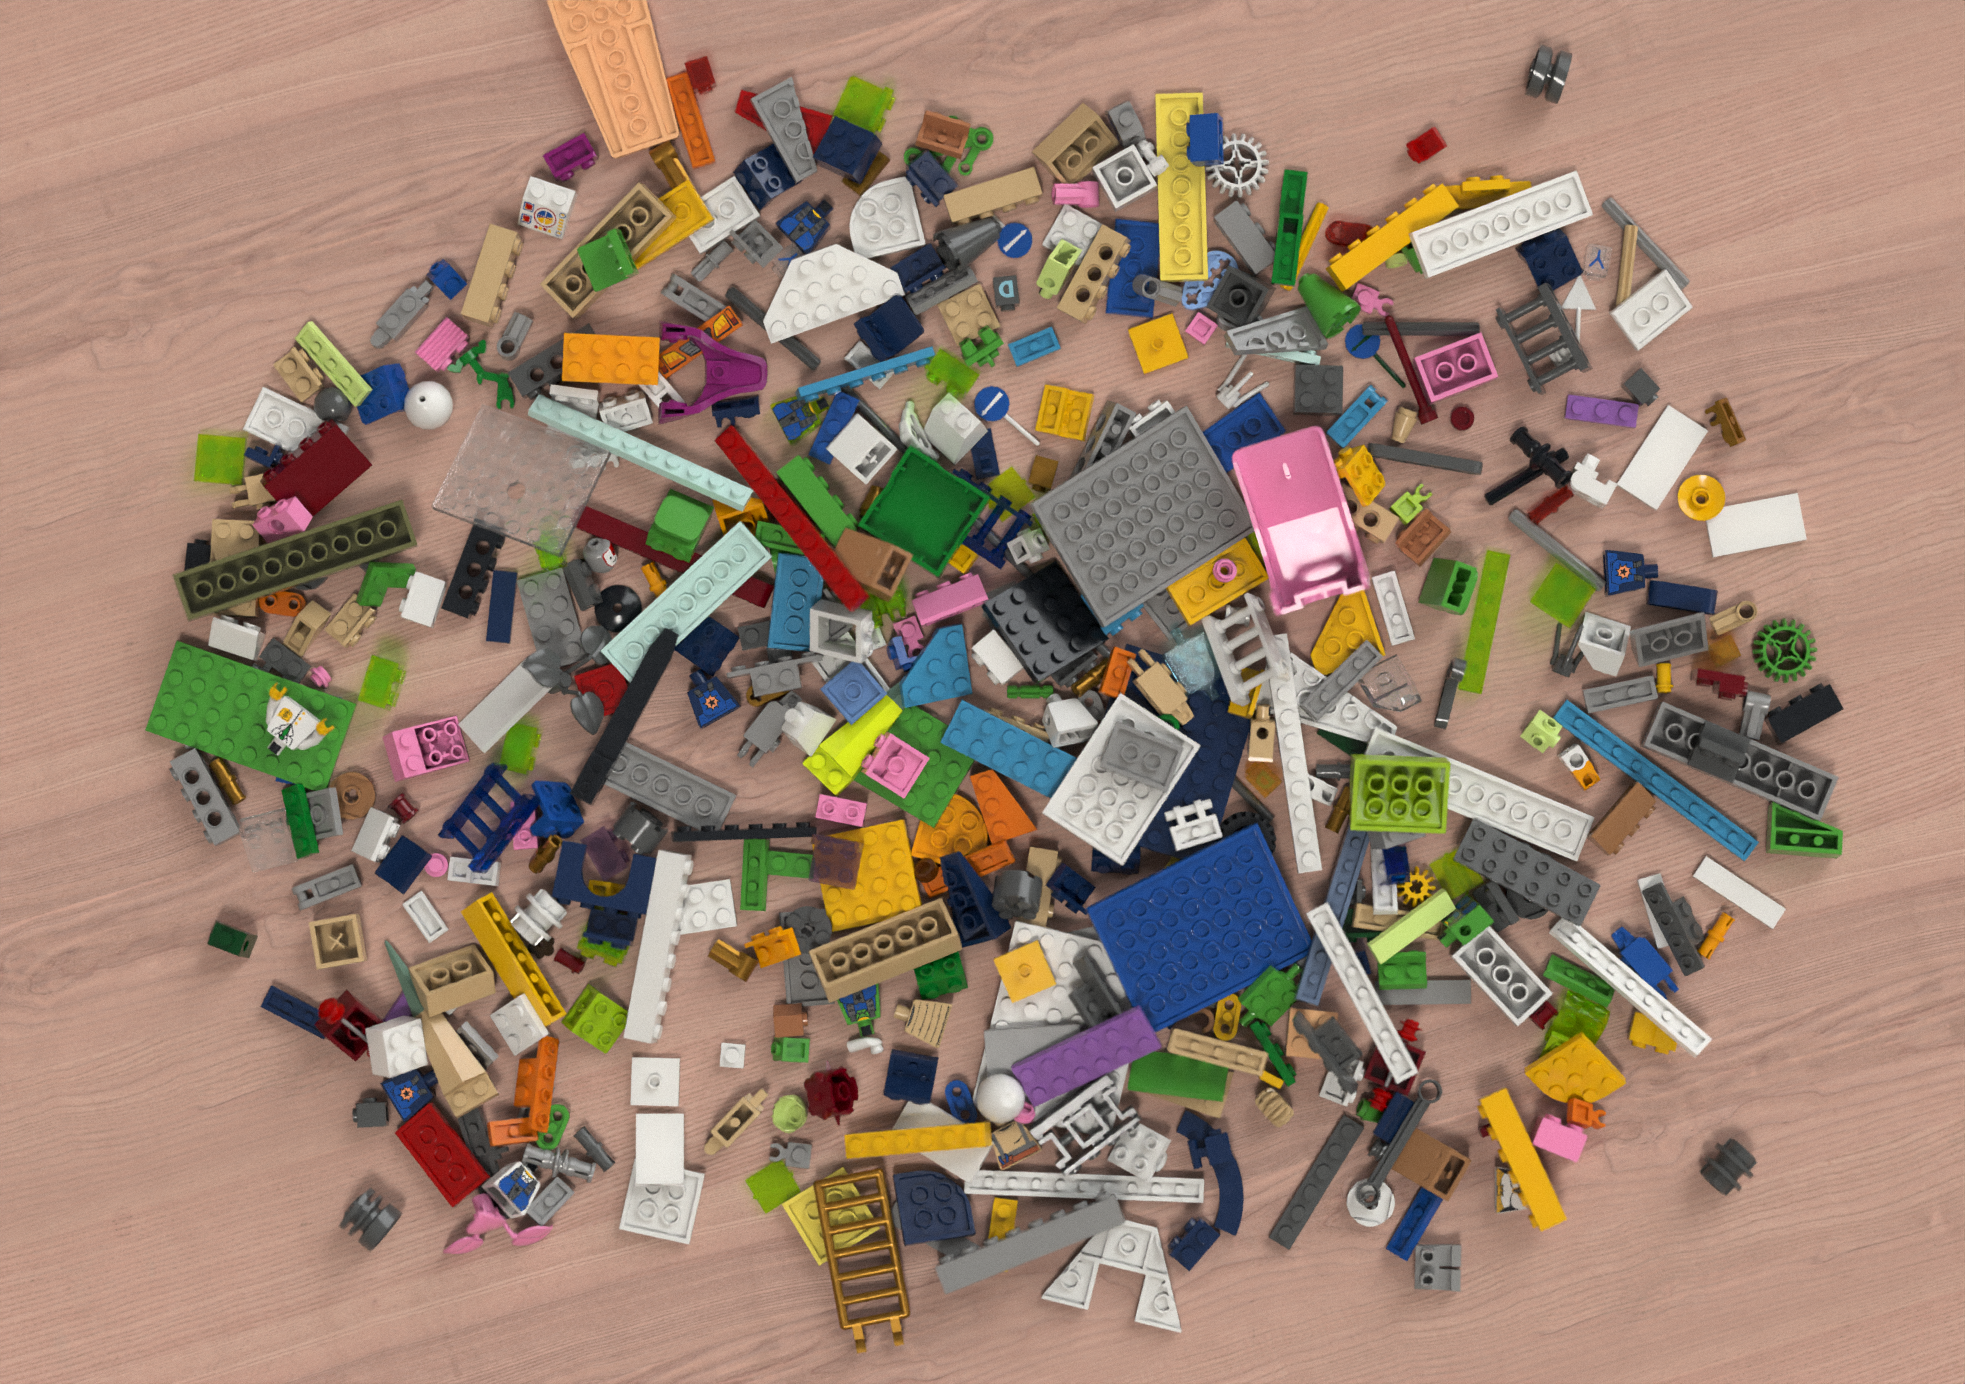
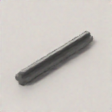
(758, 315)
(1424, 328)

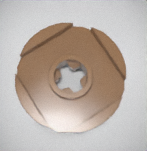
(364, 789)

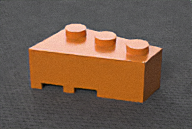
(999, 808)

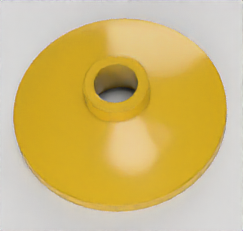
(1704, 487)

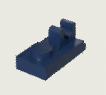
(740, 407)
(985, 457)

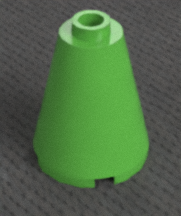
(1327, 304)

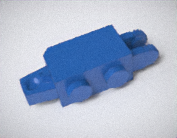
(1643, 960)

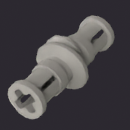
(558, 1163)

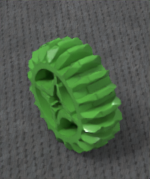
(1794, 656)

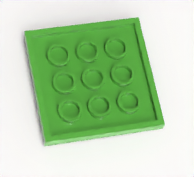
(939, 777)

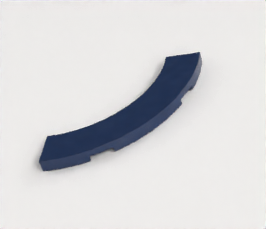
(1227, 1175)

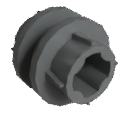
(1728, 1166)

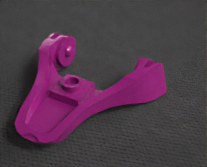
(725, 372)

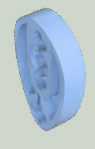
(1206, 294)

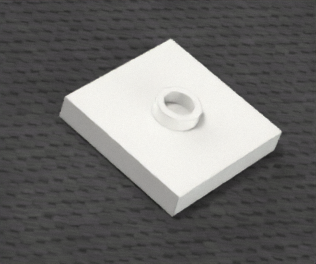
(655, 1081)

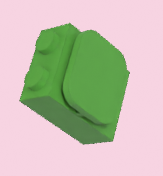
(679, 525)
(1449, 586)

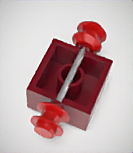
(345, 1022)
(1379, 1073)

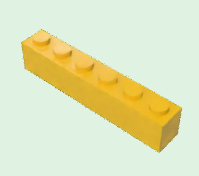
(1391, 237)
(511, 957)
(918, 1140)
(1522, 1160)

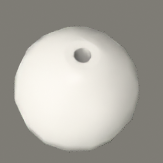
(428, 405)
(1000, 1098)

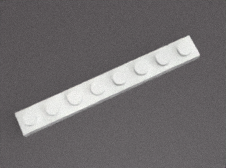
(1631, 986)
(1362, 992)

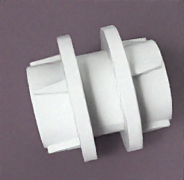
(538, 917)

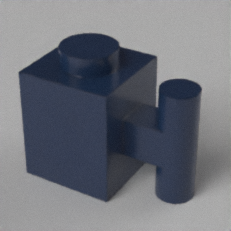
(1216, 1148)

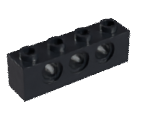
(453, 601)

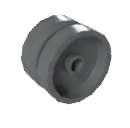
(1546, 73)

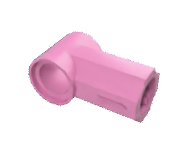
(1083, 194)

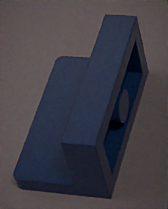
(403, 864)

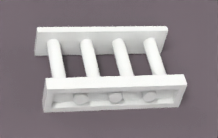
(1224, 649)

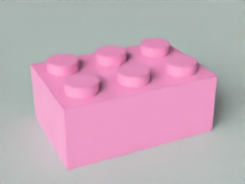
(1455, 368)

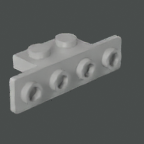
(775, 677)

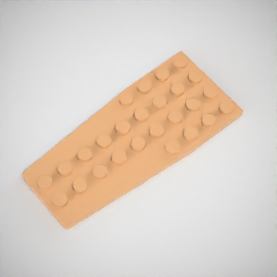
(618, 70)

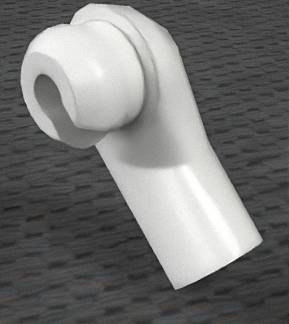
(865, 1042)

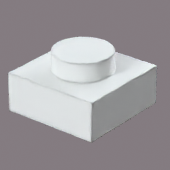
(732, 1055)

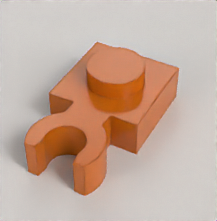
(1582, 1114)

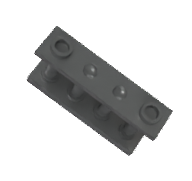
(1566, 340)

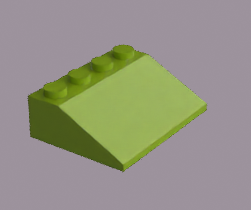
(1399, 793)

